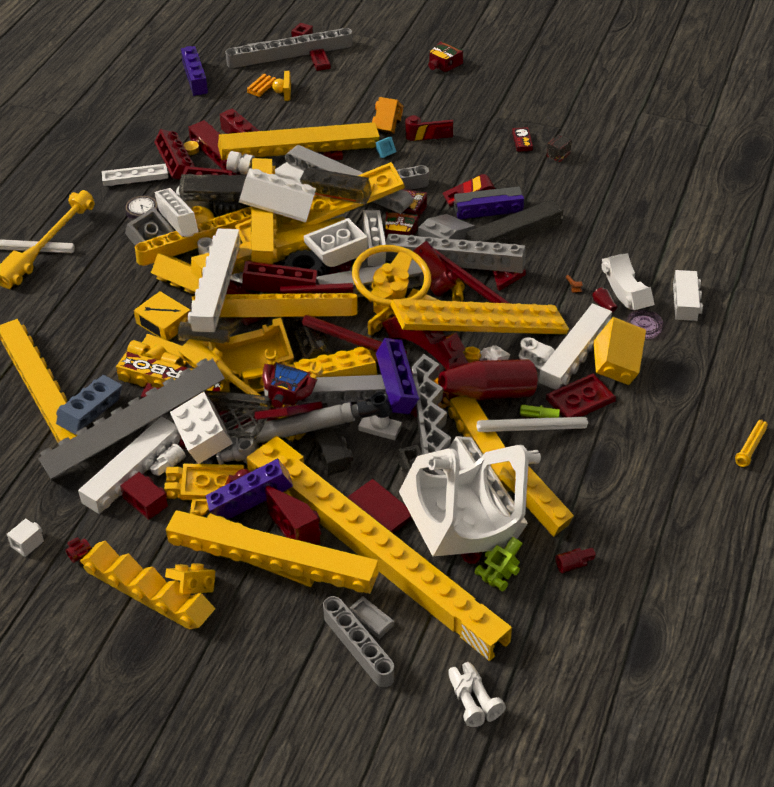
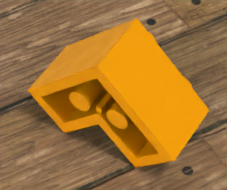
(387, 114)

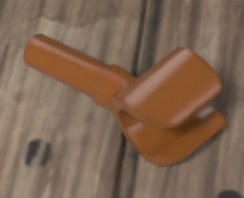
(575, 286)

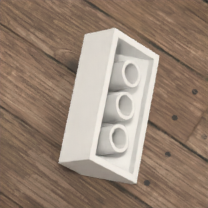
(277, 195)

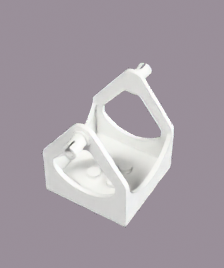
(457, 508)

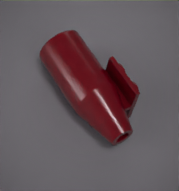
(490, 379)

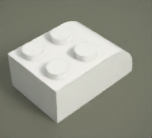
(337, 242)

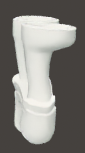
(463, 687)

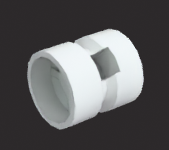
(239, 163)

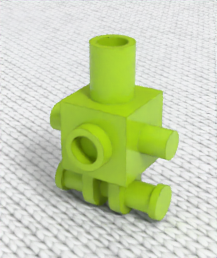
(500, 564)

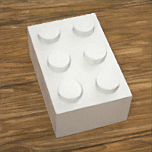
(201, 428)

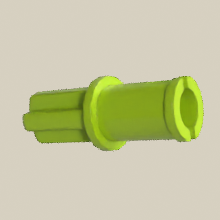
(539, 412)

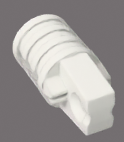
(168, 459)

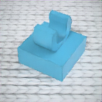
(385, 147)

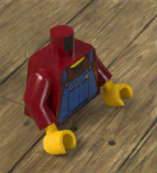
(288, 383)

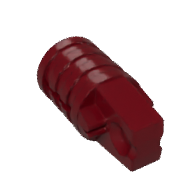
(574, 559)

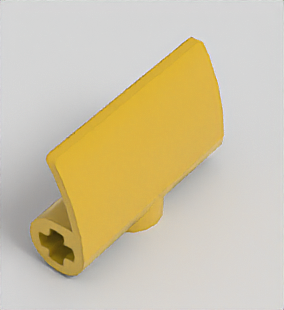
(157, 349)

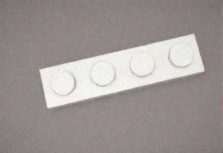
(134, 174)

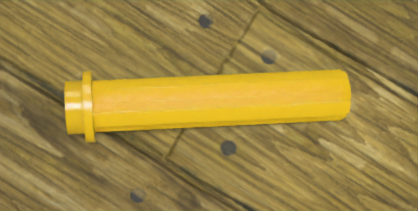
(744, 457)

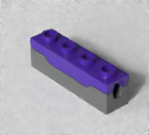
(488, 202)

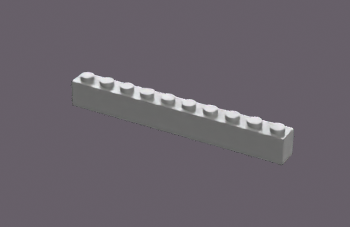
(128, 420)

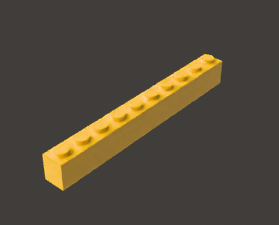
(313, 138)
(263, 224)
(286, 243)
(35, 375)
(273, 551)

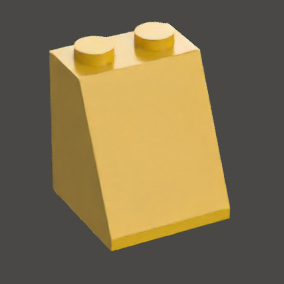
(619, 350)

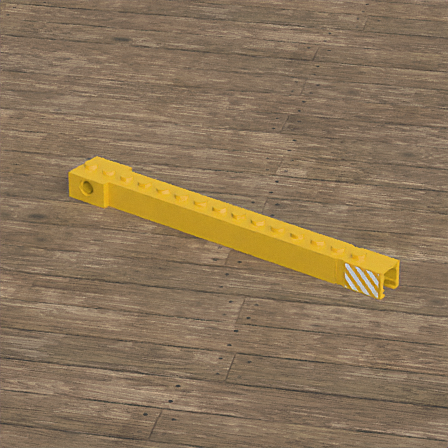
(395, 559)

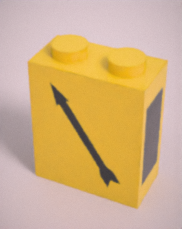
(161, 316)

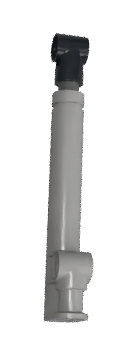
(306, 422)

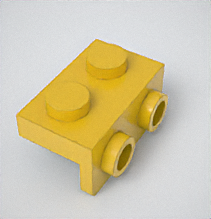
(192, 579)

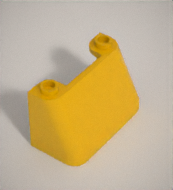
(249, 348)

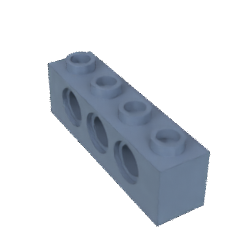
(88, 404)

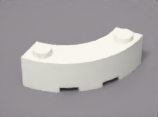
(627, 289)

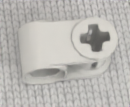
(537, 353)

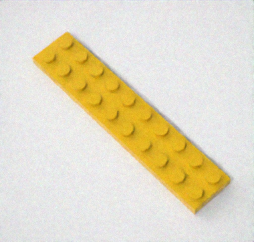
(383, 182)
(478, 317)

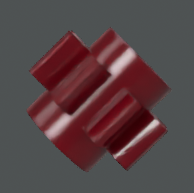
(77, 549)

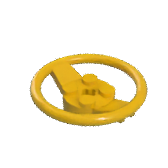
(391, 279)

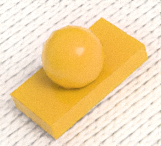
(283, 86)

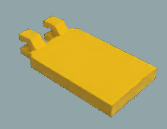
(197, 479)

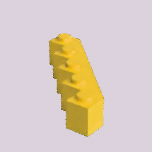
(146, 586)

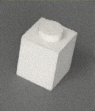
(25, 537)

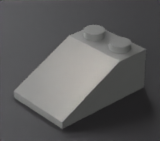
(147, 227)
(444, 227)

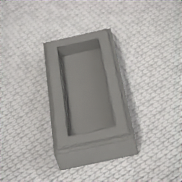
(371, 617)

